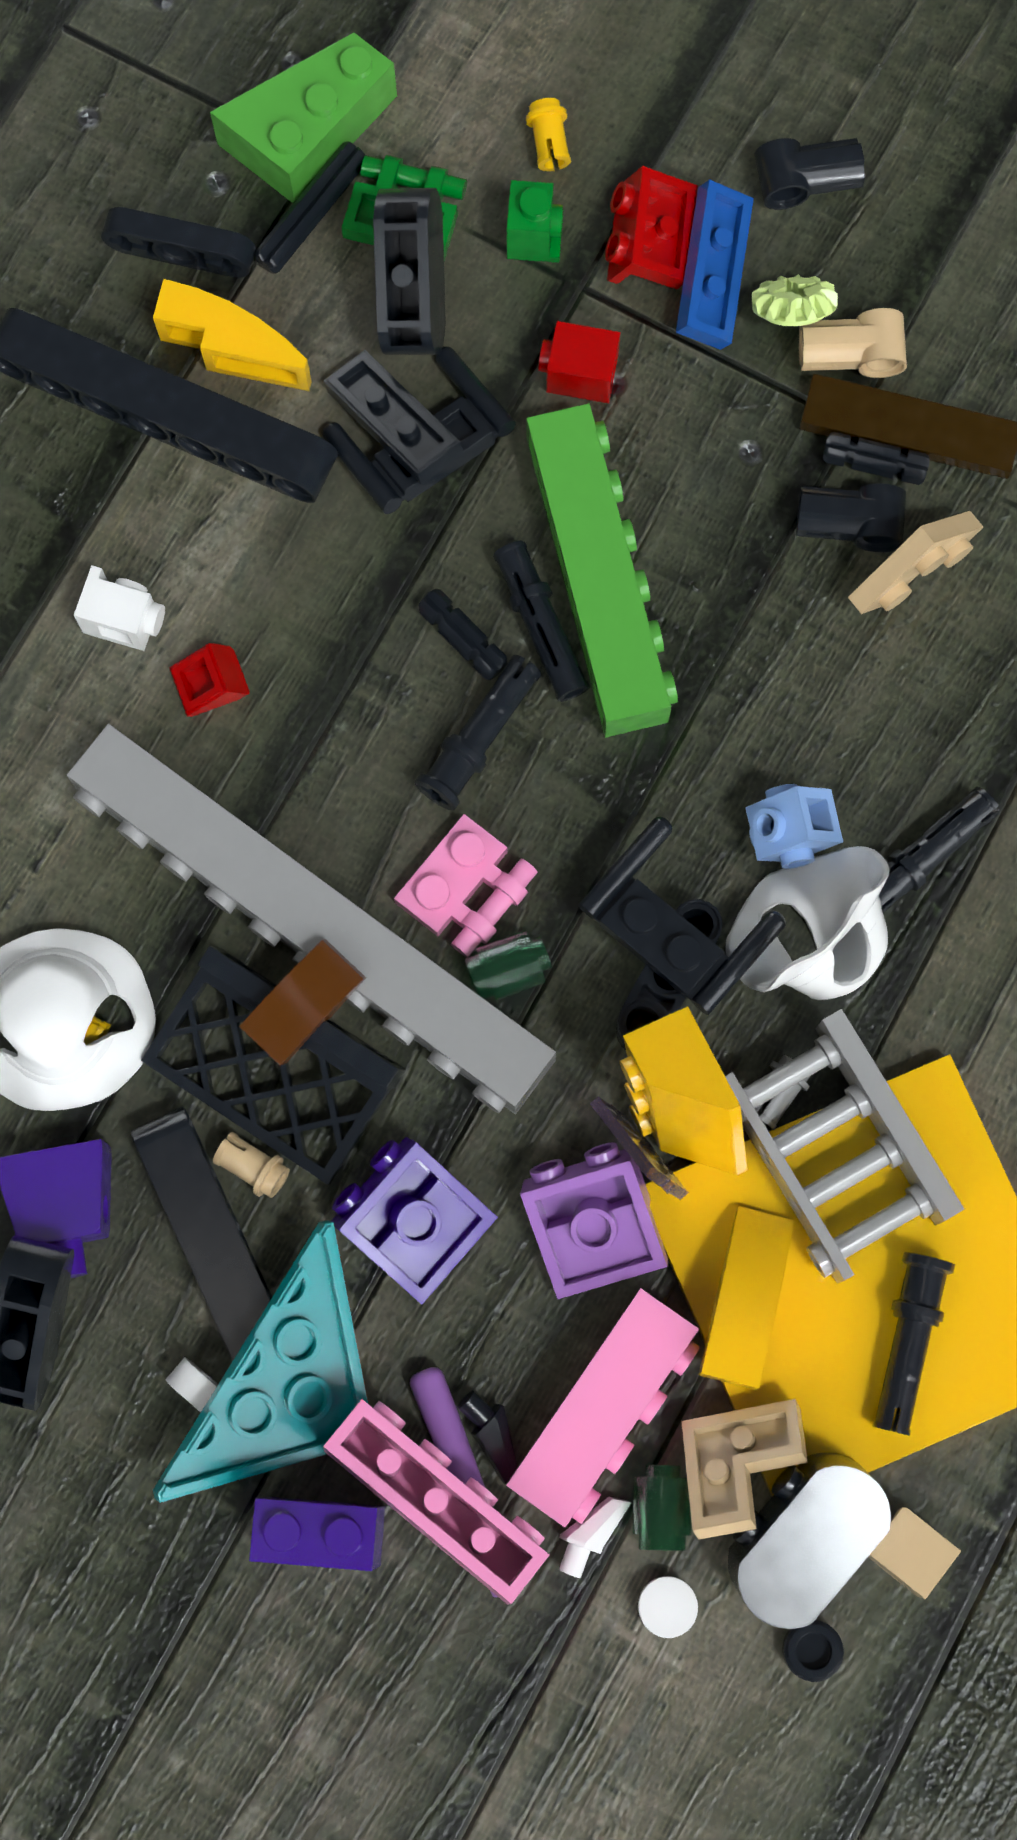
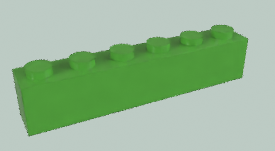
(599, 571)

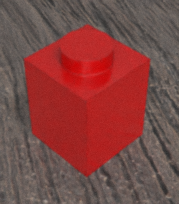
(580, 361)

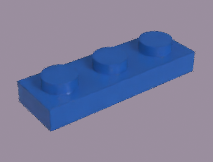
(714, 265)

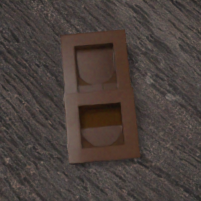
(302, 1002)

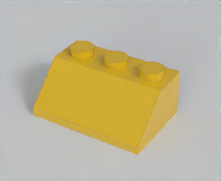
(683, 1093)

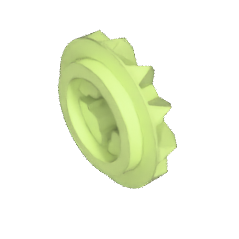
(794, 300)

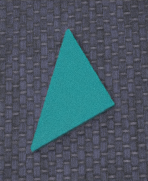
(285, 1385)

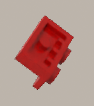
(651, 228)

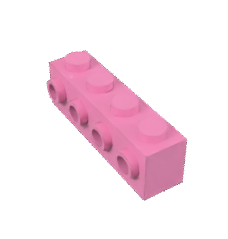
(603, 1408)
(436, 1502)

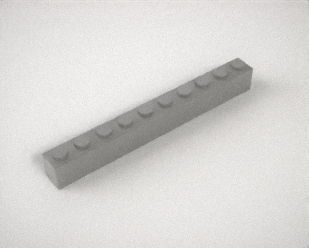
(301, 910)

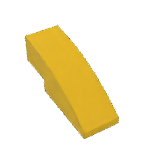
(228, 337)
(747, 1298)

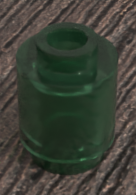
(508, 966)
(661, 1509)

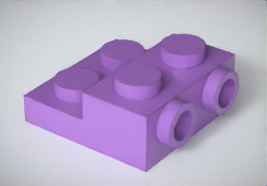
(593, 1220)

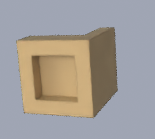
(914, 1553)

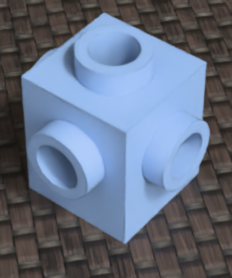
(793, 824)

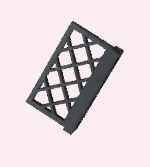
(329, 1042)

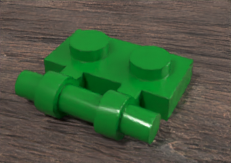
(389, 174)

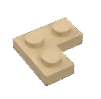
(921, 553)
(725, 1451)

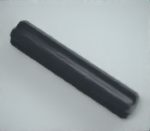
(310, 207)

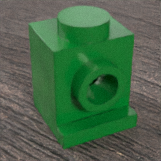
(533, 222)

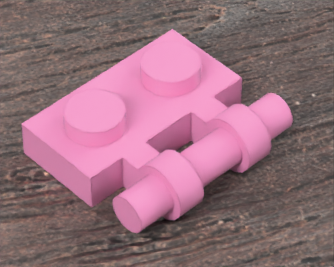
(453, 875)

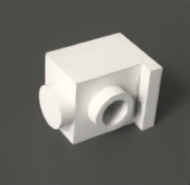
(118, 610)

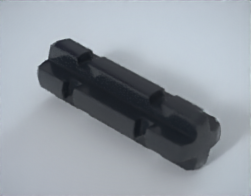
(876, 458)
(462, 634)

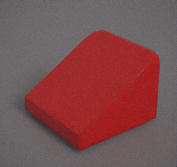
(209, 679)

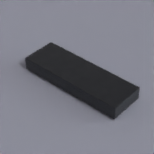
(393, 417)

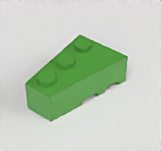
(305, 113)

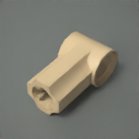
(868, 343)

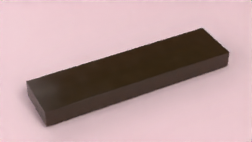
(939, 430)

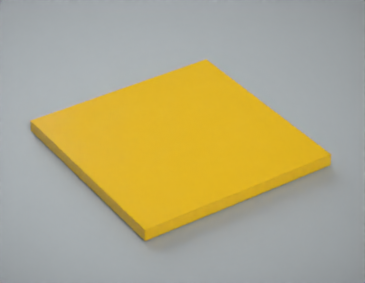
(837, 1338)

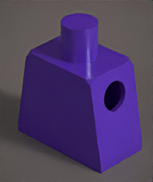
(60, 1195)

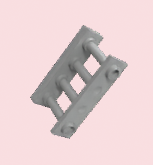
(896, 1146)

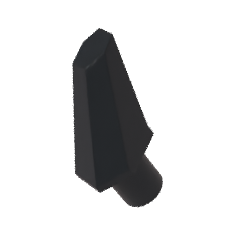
(491, 1433)

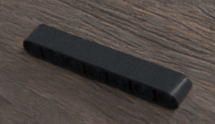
(164, 406)

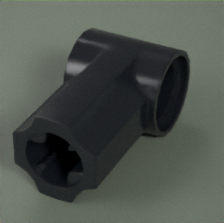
(795, 172)
(868, 516)

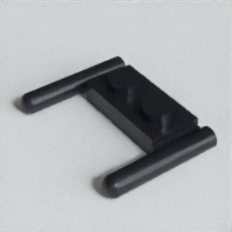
(471, 420)
(666, 938)

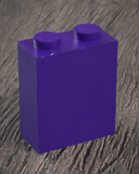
(317, 1533)

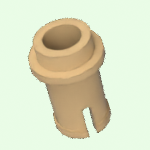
(252, 1165)

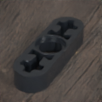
(178, 242)

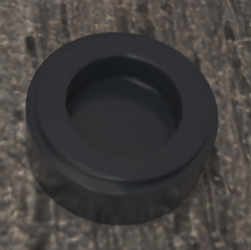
(813, 1651)

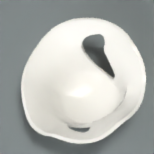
(842, 912)
(46, 1004)

